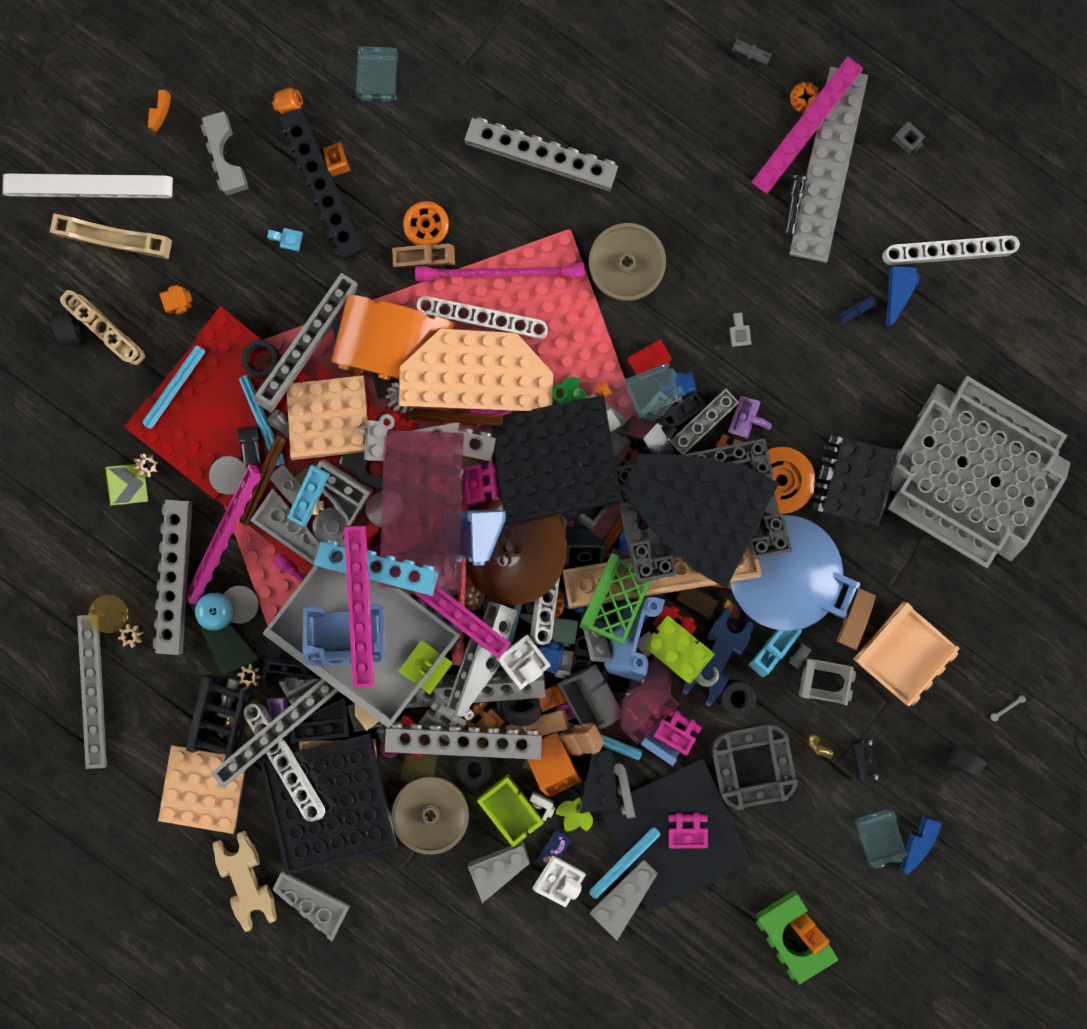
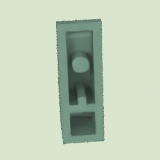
(563, 630)

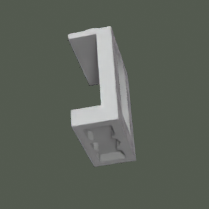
(841, 696)

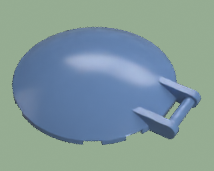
(798, 584)

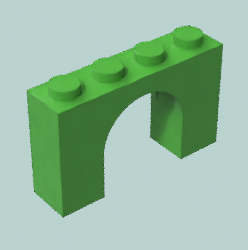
(774, 920)

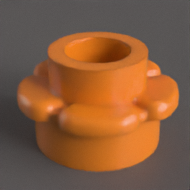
(603, 389)

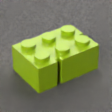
(679, 650)
(510, 810)

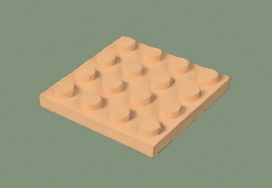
(327, 417)
(194, 795)

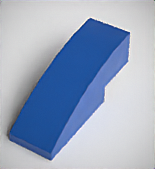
(920, 844)

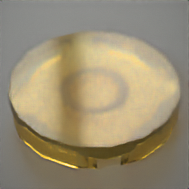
(107, 613)

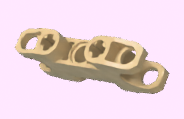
(93, 319)
(249, 894)

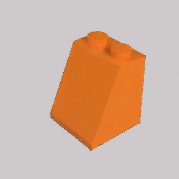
(555, 769)

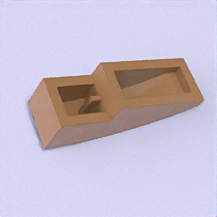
(423, 255)
(857, 618)

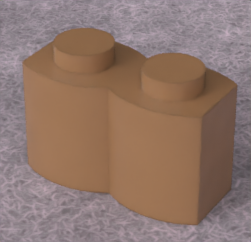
(582, 739)

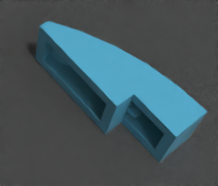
(773, 651)

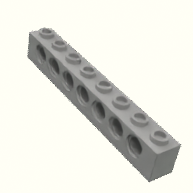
(547, 163)
(305, 343)
(179, 586)
(498, 688)
(273, 732)
(395, 744)

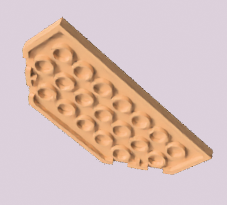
(475, 373)

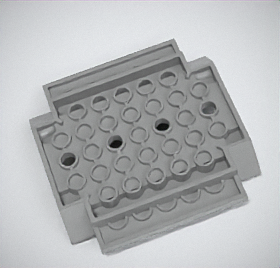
(960, 502)

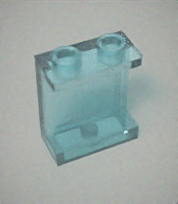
(376, 73)
(654, 389)
(881, 838)

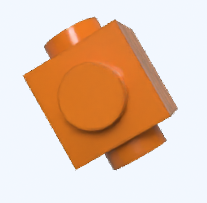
(176, 300)

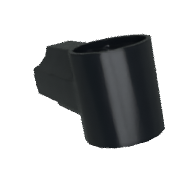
(249, 439)

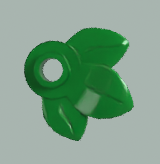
(570, 391)

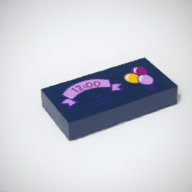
(554, 847)

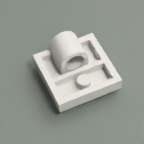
(523, 662)
(559, 881)

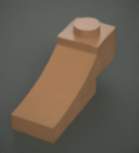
(546, 724)

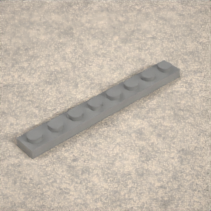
(91, 694)

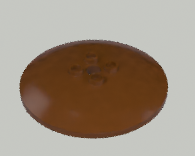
(530, 566)

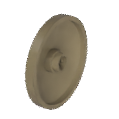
(627, 262)
(430, 815)

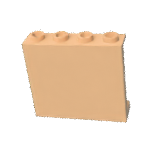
(906, 654)

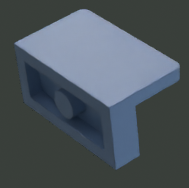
(659, 748)

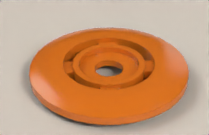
(799, 476)

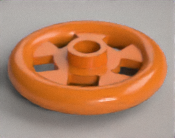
(413, 212)

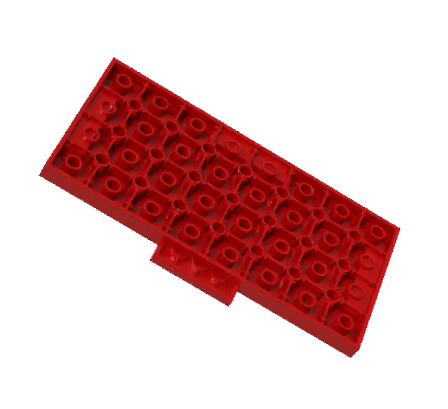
(211, 407)

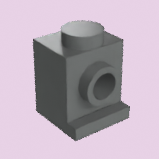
(912, 133)

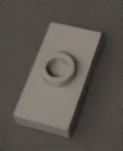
(285, 483)

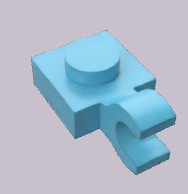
(288, 240)

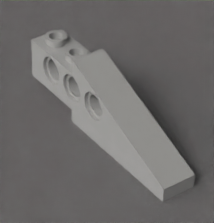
(486, 443)
(478, 663)

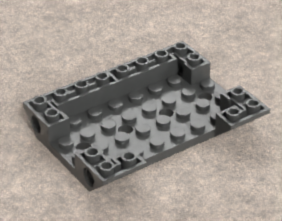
(655, 559)

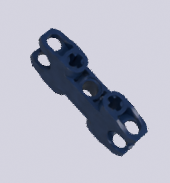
(723, 645)

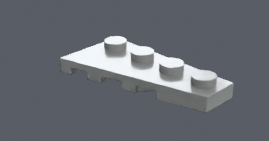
(273, 519)
(312, 903)
(620, 904)

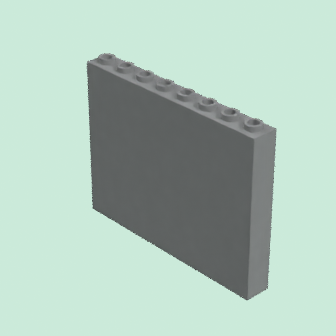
(405, 622)

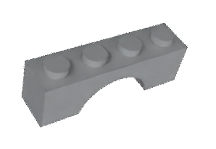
(218, 130)

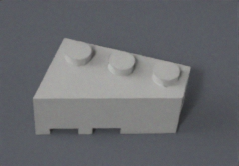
(345, 491)
(497, 869)

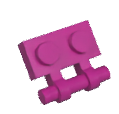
(475, 484)
(673, 736)
(688, 837)

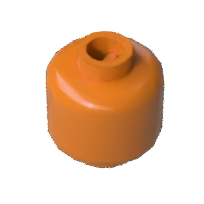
(287, 101)

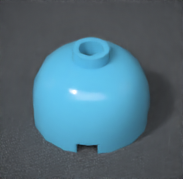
(223, 615)

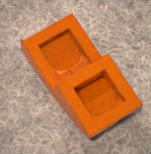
(157, 116)
(552, 698)
(809, 933)

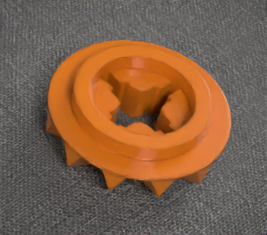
(798, 91)
(560, 603)

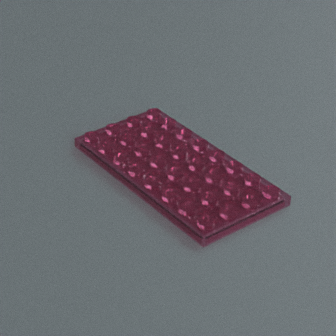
(423, 503)

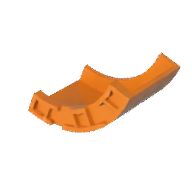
(382, 335)

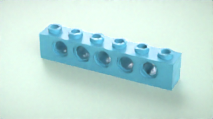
(425, 585)

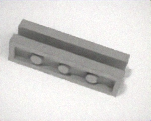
(704, 422)

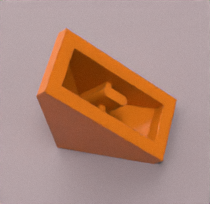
(336, 159)

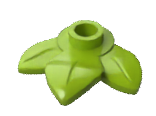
(573, 819)

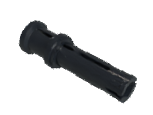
(795, 196)

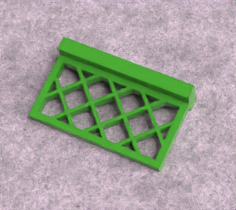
(599, 597)

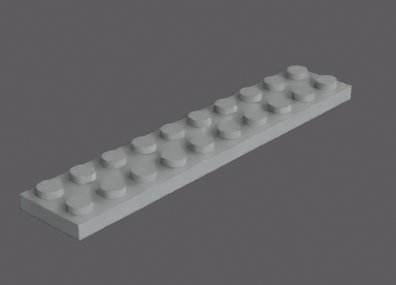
(827, 175)

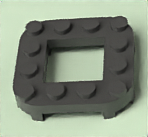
(760, 793)

